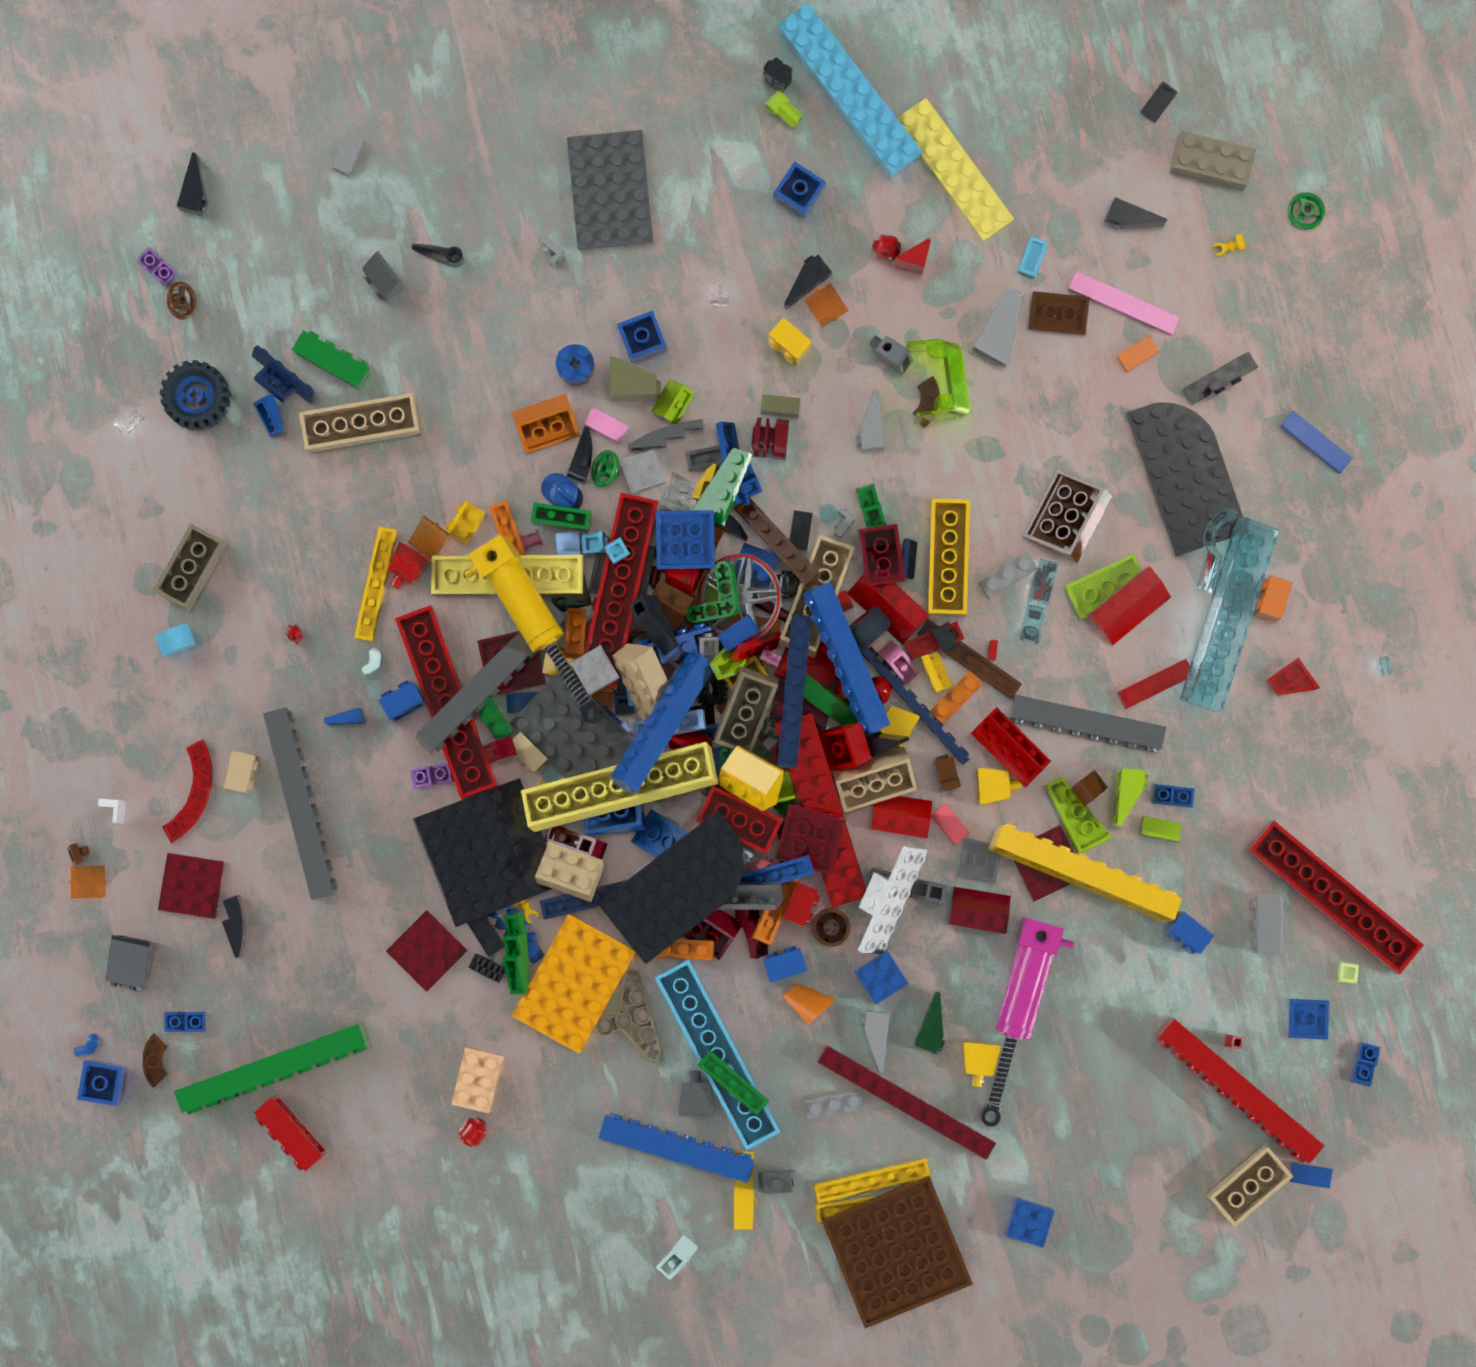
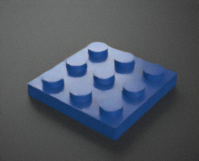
(685, 539)

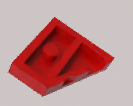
(1293, 679)

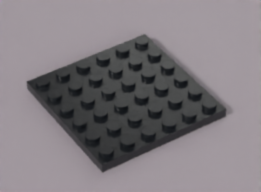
(483, 852)

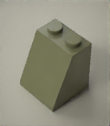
(632, 382)

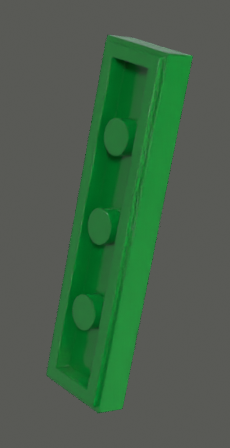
(733, 1082)

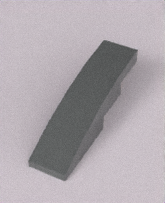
(658, 438)

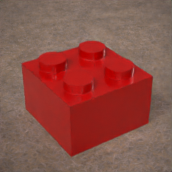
(845, 746)
(801, 904)

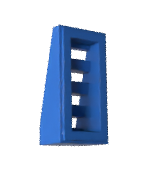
(268, 413)
(353, 716)

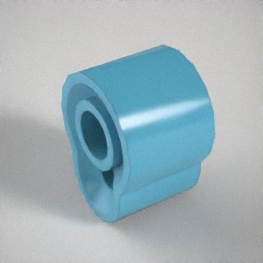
(175, 640)

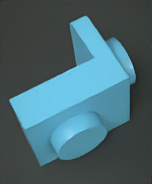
(594, 543)

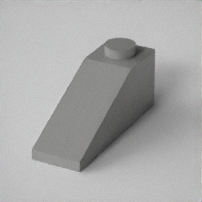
(871, 431)
(876, 1032)

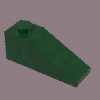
(931, 1030)

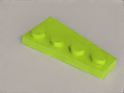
(1098, 586)
(1078, 821)

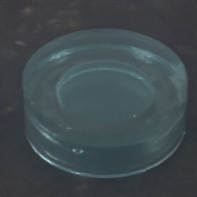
(828, 513)
(1385, 665)
(550, 774)

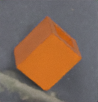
(604, 697)

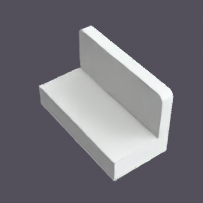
(118, 811)

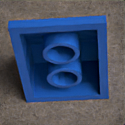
(617, 822)

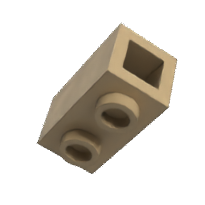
(532, 758)

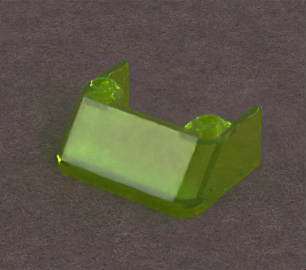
(956, 402)

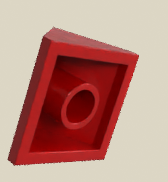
(914, 258)

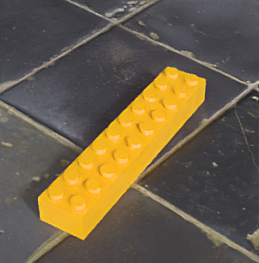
(1085, 873)

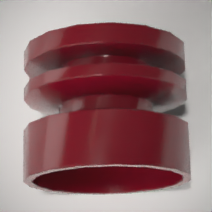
(770, 438)

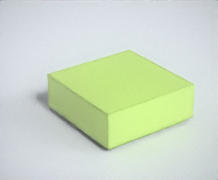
(1347, 972)

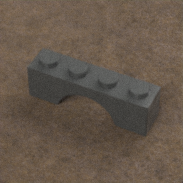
(920, 889)

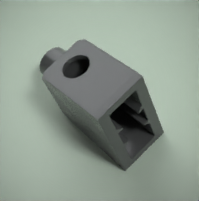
(892, 353)
(696, 1096)
(777, 1182)

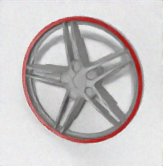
(747, 596)

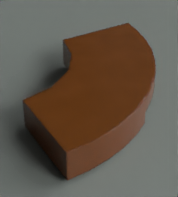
(928, 393)
(152, 1060)

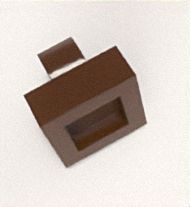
(77, 853)

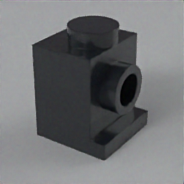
(945, 638)

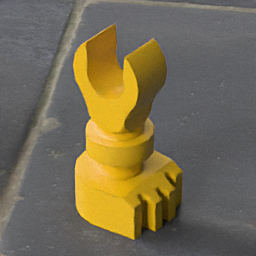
(1239, 243)
(527, 910)

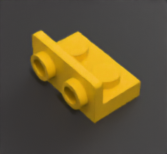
(465, 522)
(936, 672)

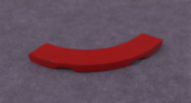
(198, 795)

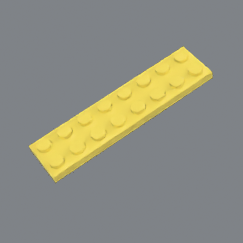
(955, 170)
(547, 572)

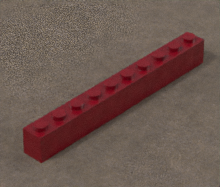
(906, 1102)

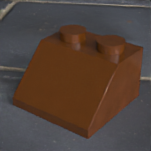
(674, 603)

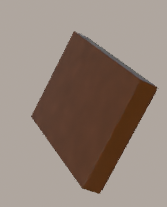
(1059, 312)

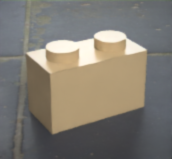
(241, 772)

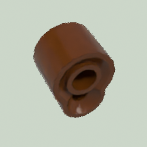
(1089, 788)

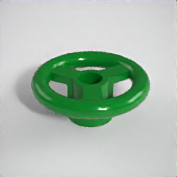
(1306, 204)
(607, 468)

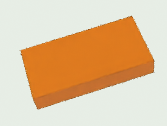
(1137, 354)

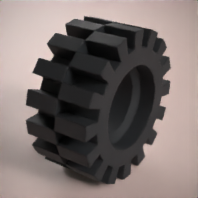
(718, 693)
(487, 968)

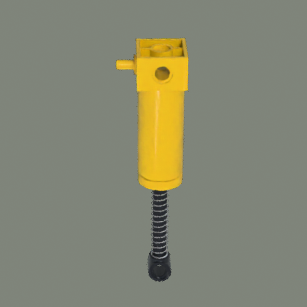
(527, 610)

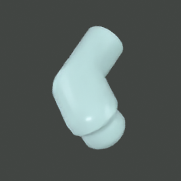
(374, 661)

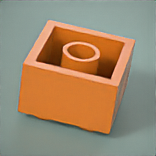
(1273, 598)

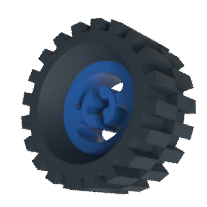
(174, 395)

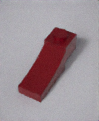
(749, 921)

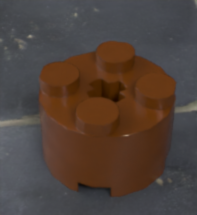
(841, 923)

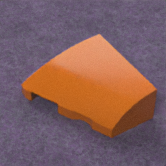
(807, 1002)

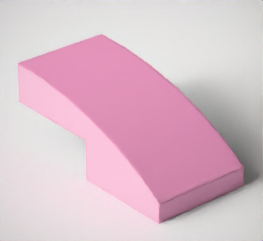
(606, 425)
(770, 658)

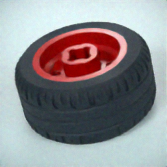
(869, 627)

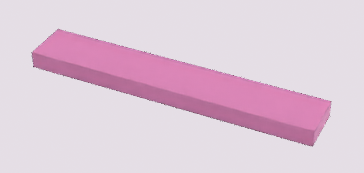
(1124, 303)

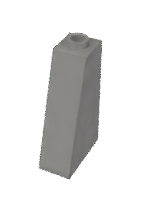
(998, 334)

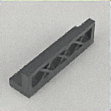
(755, 896)

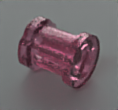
(531, 540)

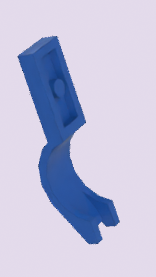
(727, 441)

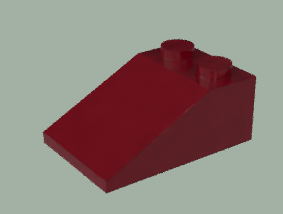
(881, 555)

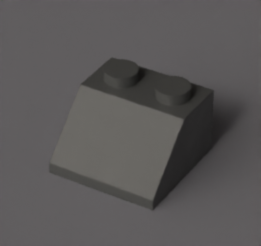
(382, 276)

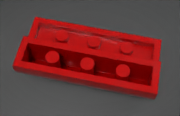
(1011, 747)

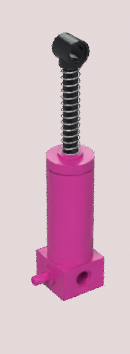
(1022, 999)

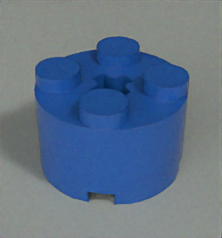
(585, 364)

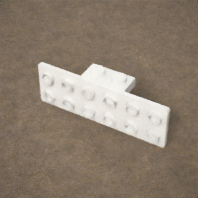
(886, 898)

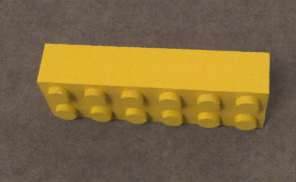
(948, 557)

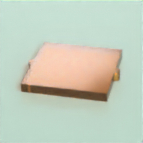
(826, 305)
(428, 537)
(87, 882)

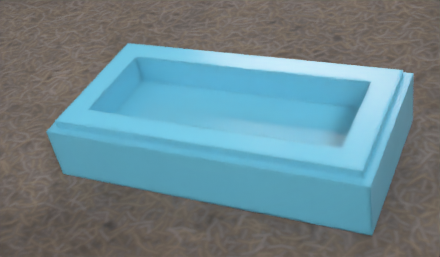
(1032, 257)

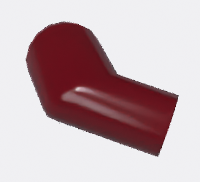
(654, 577)

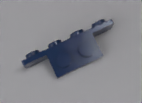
(278, 379)

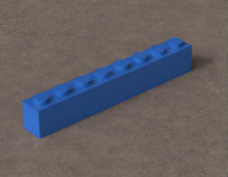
(846, 658)
(662, 723)
(676, 1148)

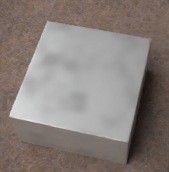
(642, 472)
(595, 670)

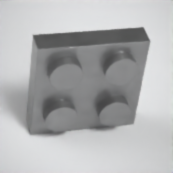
(978, 861)

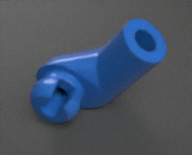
(89, 1047)

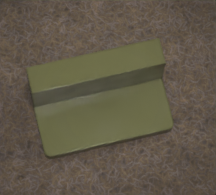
(780, 406)

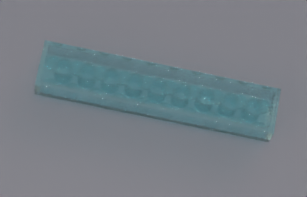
(1229, 614)

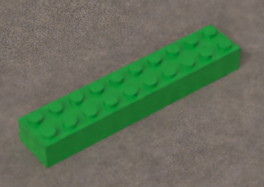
(266, 1070)

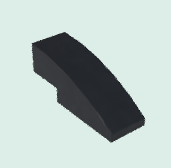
(236, 925)

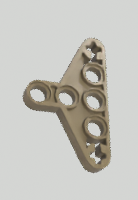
(629, 1008)

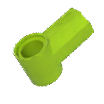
(780, 106)

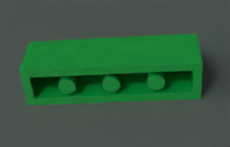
(331, 360)

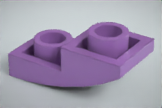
(156, 266)
(431, 775)

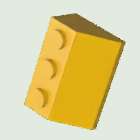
(751, 778)

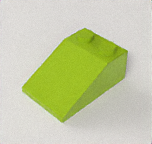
(1128, 789)

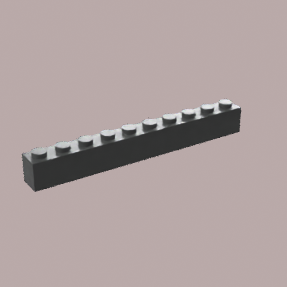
(478, 689)
(299, 803)

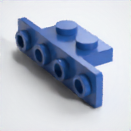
(685, 641)

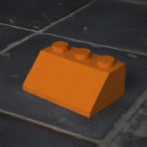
(545, 423)

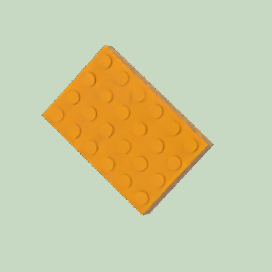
(574, 983)

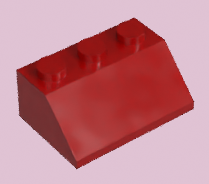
(902, 816)

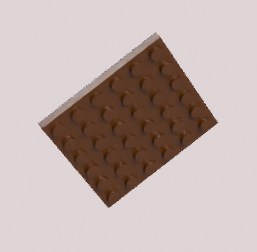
(897, 1251)

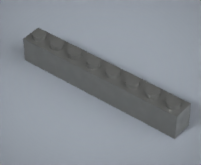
(1087, 722)

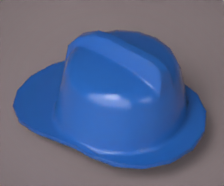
(561, 491)

